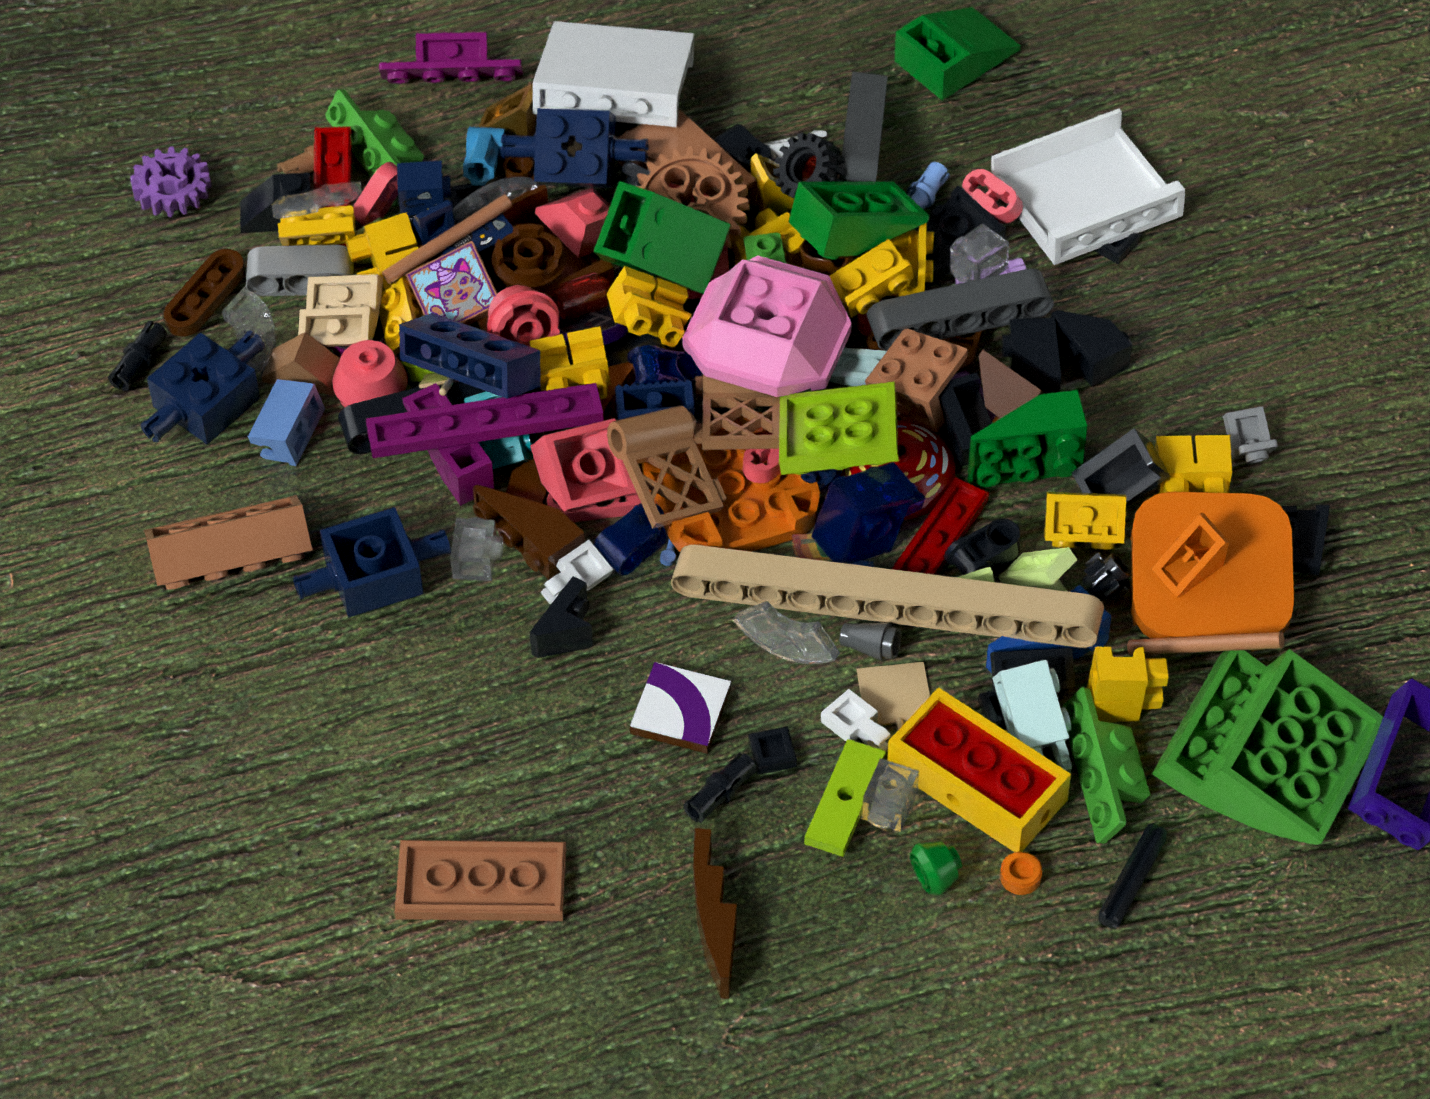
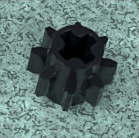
(1107, 577)

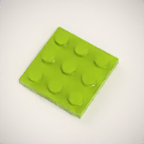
(838, 428)

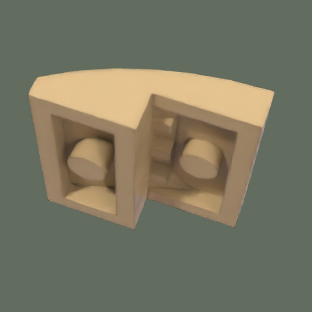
(341, 309)

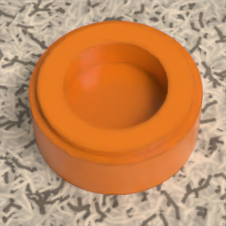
(1021, 873)

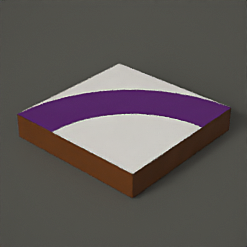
(680, 707)

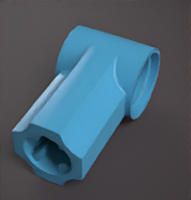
(482, 154)

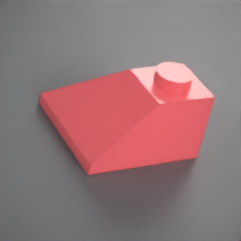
(576, 219)
(581, 467)

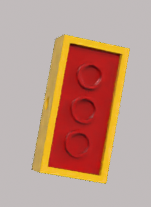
(980, 770)

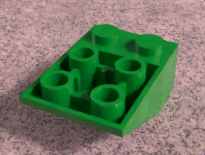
(951, 49)
(661, 238)
(1030, 442)

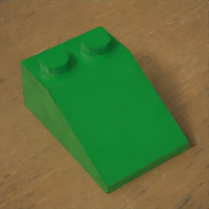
(852, 215)

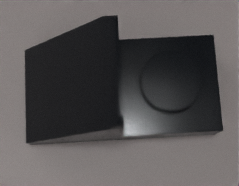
(562, 624)

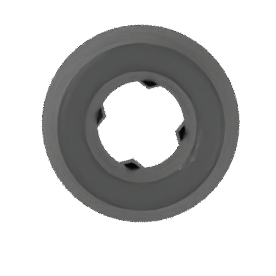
(873, 639)

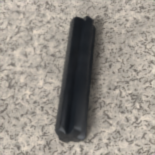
(1132, 876)

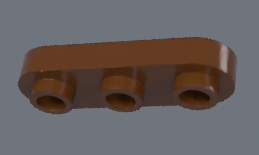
(188, 309)

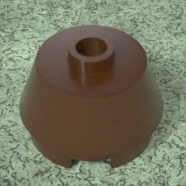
(529, 257)

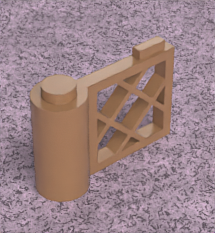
(741, 402)
(658, 436)

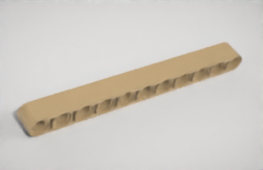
(889, 595)

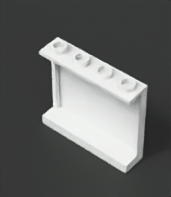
(614, 70)
(1086, 187)

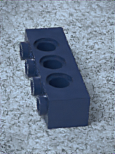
(470, 355)

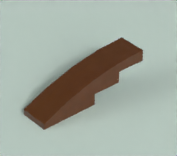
(714, 918)

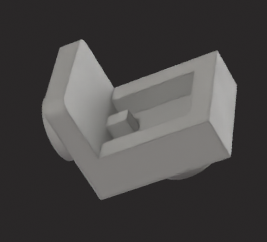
(1249, 435)

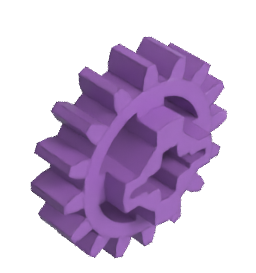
(170, 181)

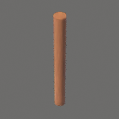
(446, 239)
(1208, 643)

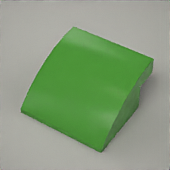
(1271, 745)

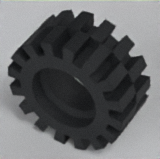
(798, 154)

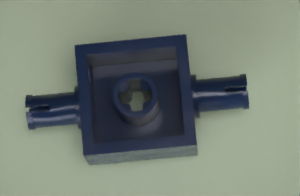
(557, 131)
(203, 387)
(371, 562)

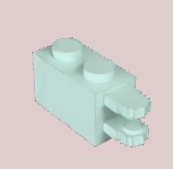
(1033, 708)

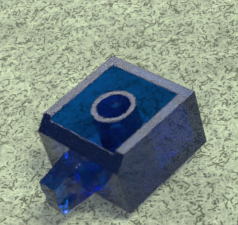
(865, 513)

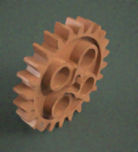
(726, 205)

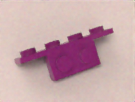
(451, 56)

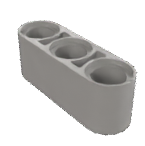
(287, 268)

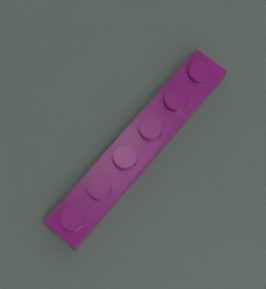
(484, 420)

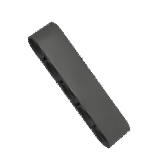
(863, 127)
(962, 307)

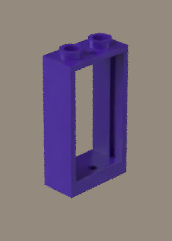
(1413, 703)

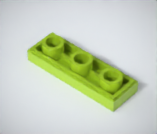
(835, 818)

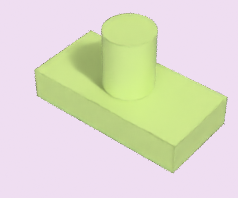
(1040, 569)

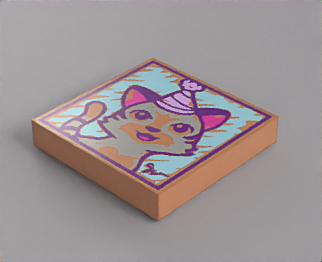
(454, 285)

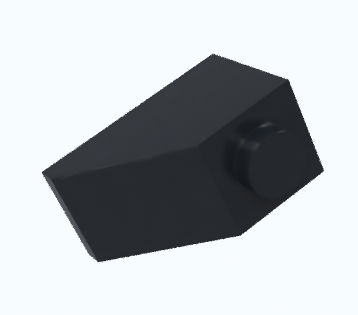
(256, 207)
(1092, 345)
(1034, 352)

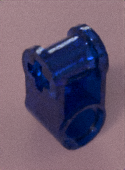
(662, 365)
(630, 540)

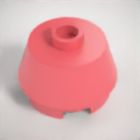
(522, 315)
(368, 372)

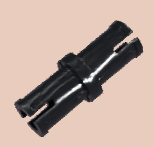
(137, 355)
(720, 787)

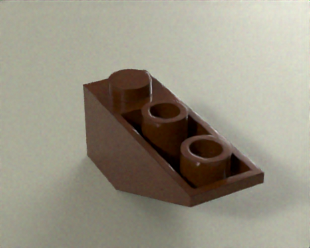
(532, 528)

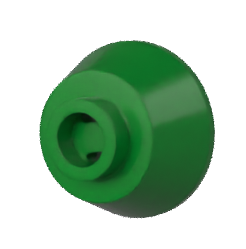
(935, 866)

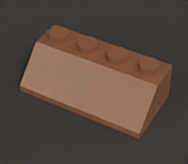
(228, 541)

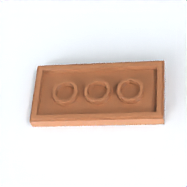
(481, 880)

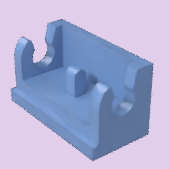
(287, 421)

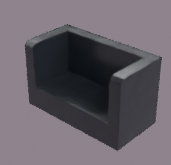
(963, 413)
(1123, 468)

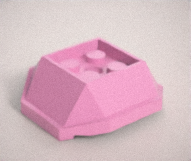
(769, 328)

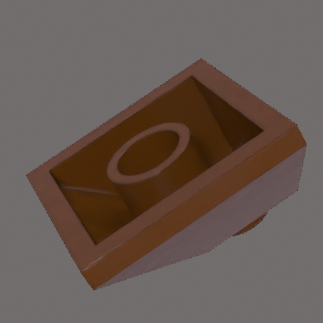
(1003, 387)

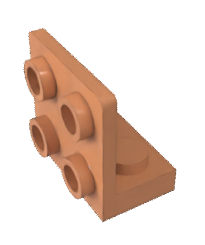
(920, 371)

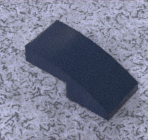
(432, 222)

